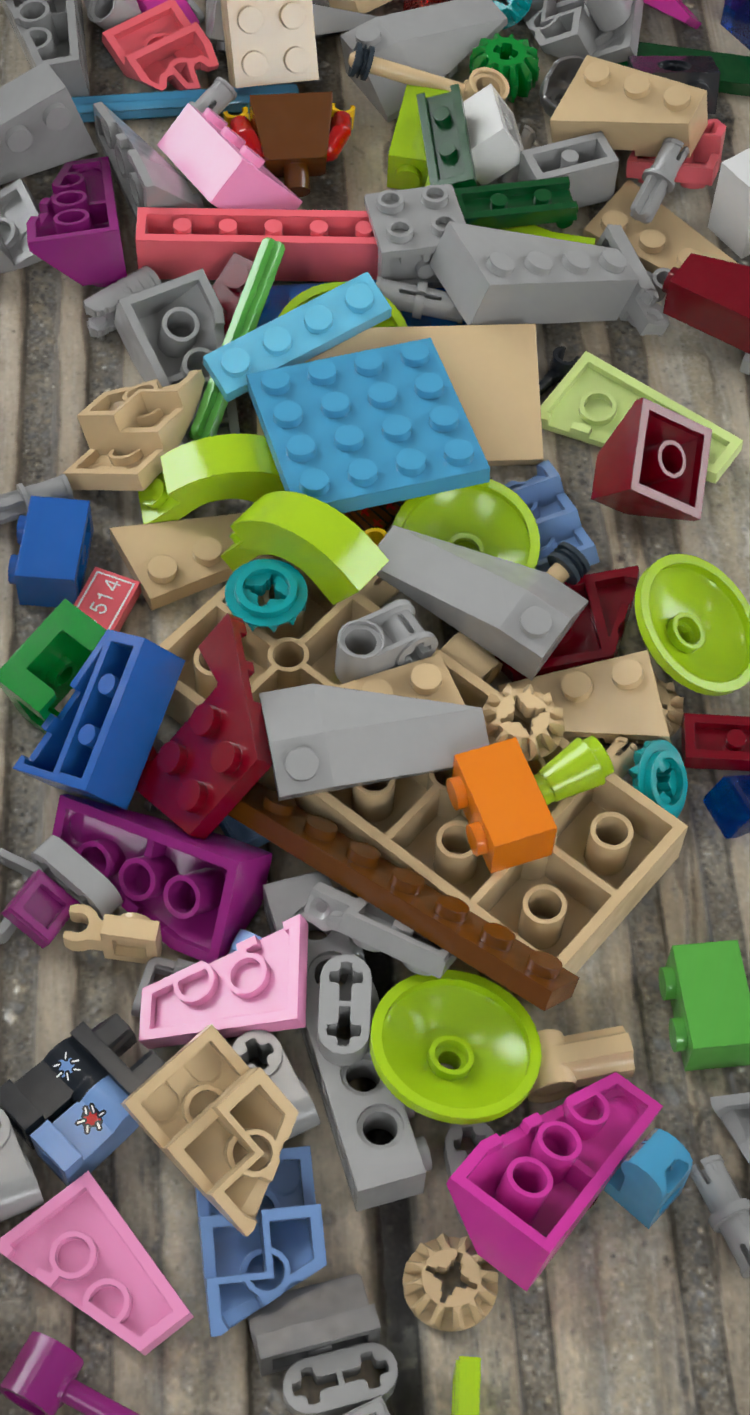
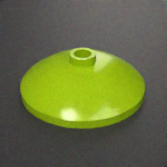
(479, 518)
(695, 624)
(461, 1024)

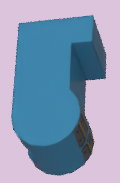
(651, 1177)

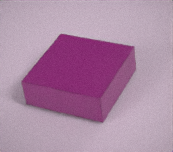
(40, 908)

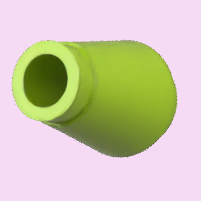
(574, 770)

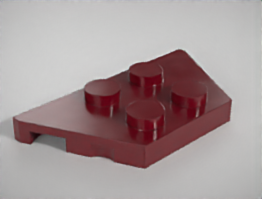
(600, 625)

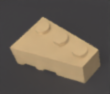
(629, 108)

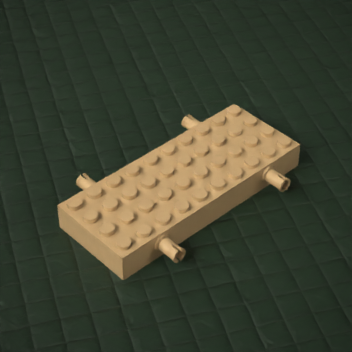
(607, 839)

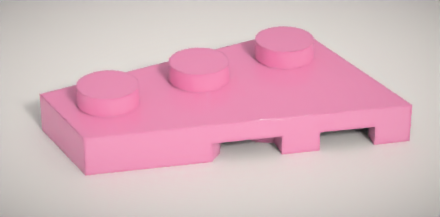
(242, 992)
(98, 1265)

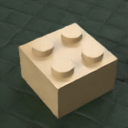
(269, 41)

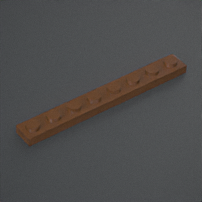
(407, 898)

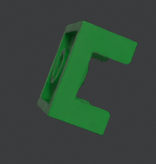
(48, 661)

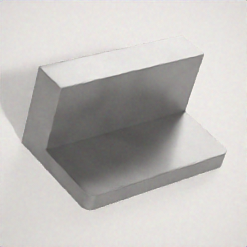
(313, 1323)

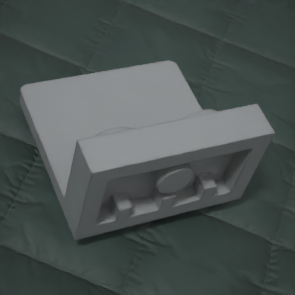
(409, 230)

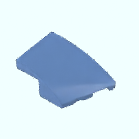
(554, 514)
(279, 1253)

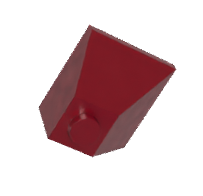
(654, 464)

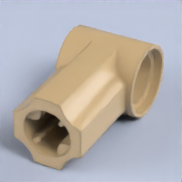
(580, 1061)

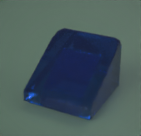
(730, 805)

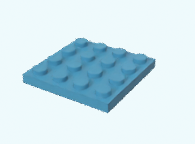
(368, 427)

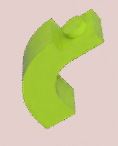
(210, 472)
(310, 536)

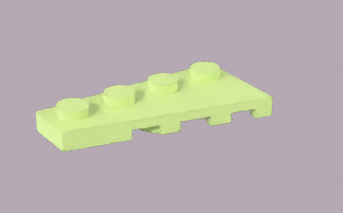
(598, 396)

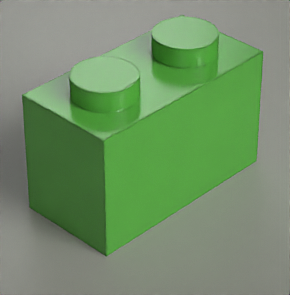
(707, 1004)

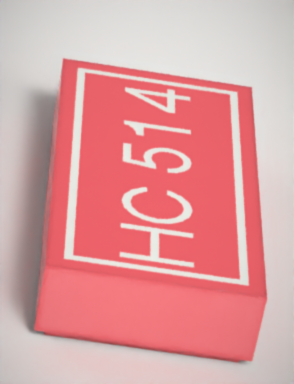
(108, 598)

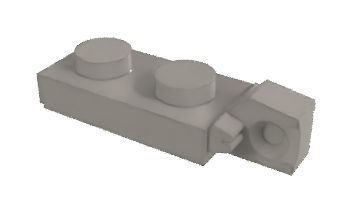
(641, 306)
(375, 930)

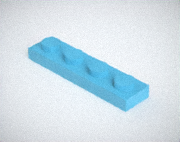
(298, 334)

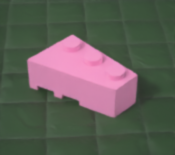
(222, 164)

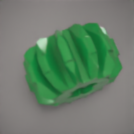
(512, 59)

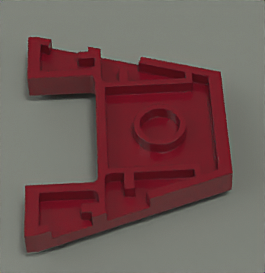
(218, 748)

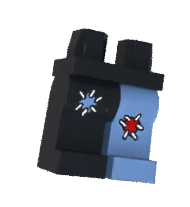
(73, 1098)

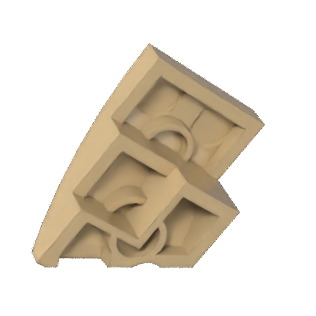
(131, 431)
(217, 1124)

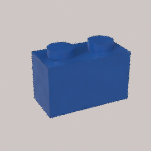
(52, 551)

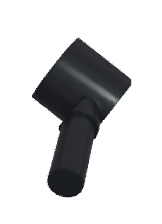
(557, 369)

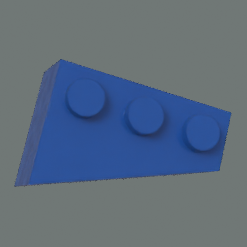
(109, 721)

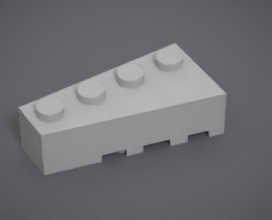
(52, 34)
(39, 125)
(530, 278)

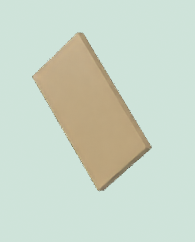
(492, 375)

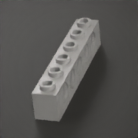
(372, 1171)

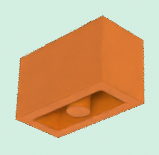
(501, 805)

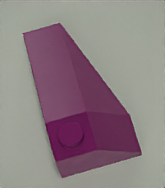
(80, 225)
(187, 883)

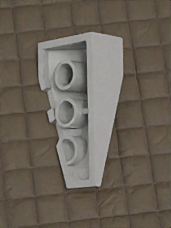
(139, 169)
(353, 738)

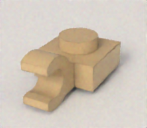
(122, 937)

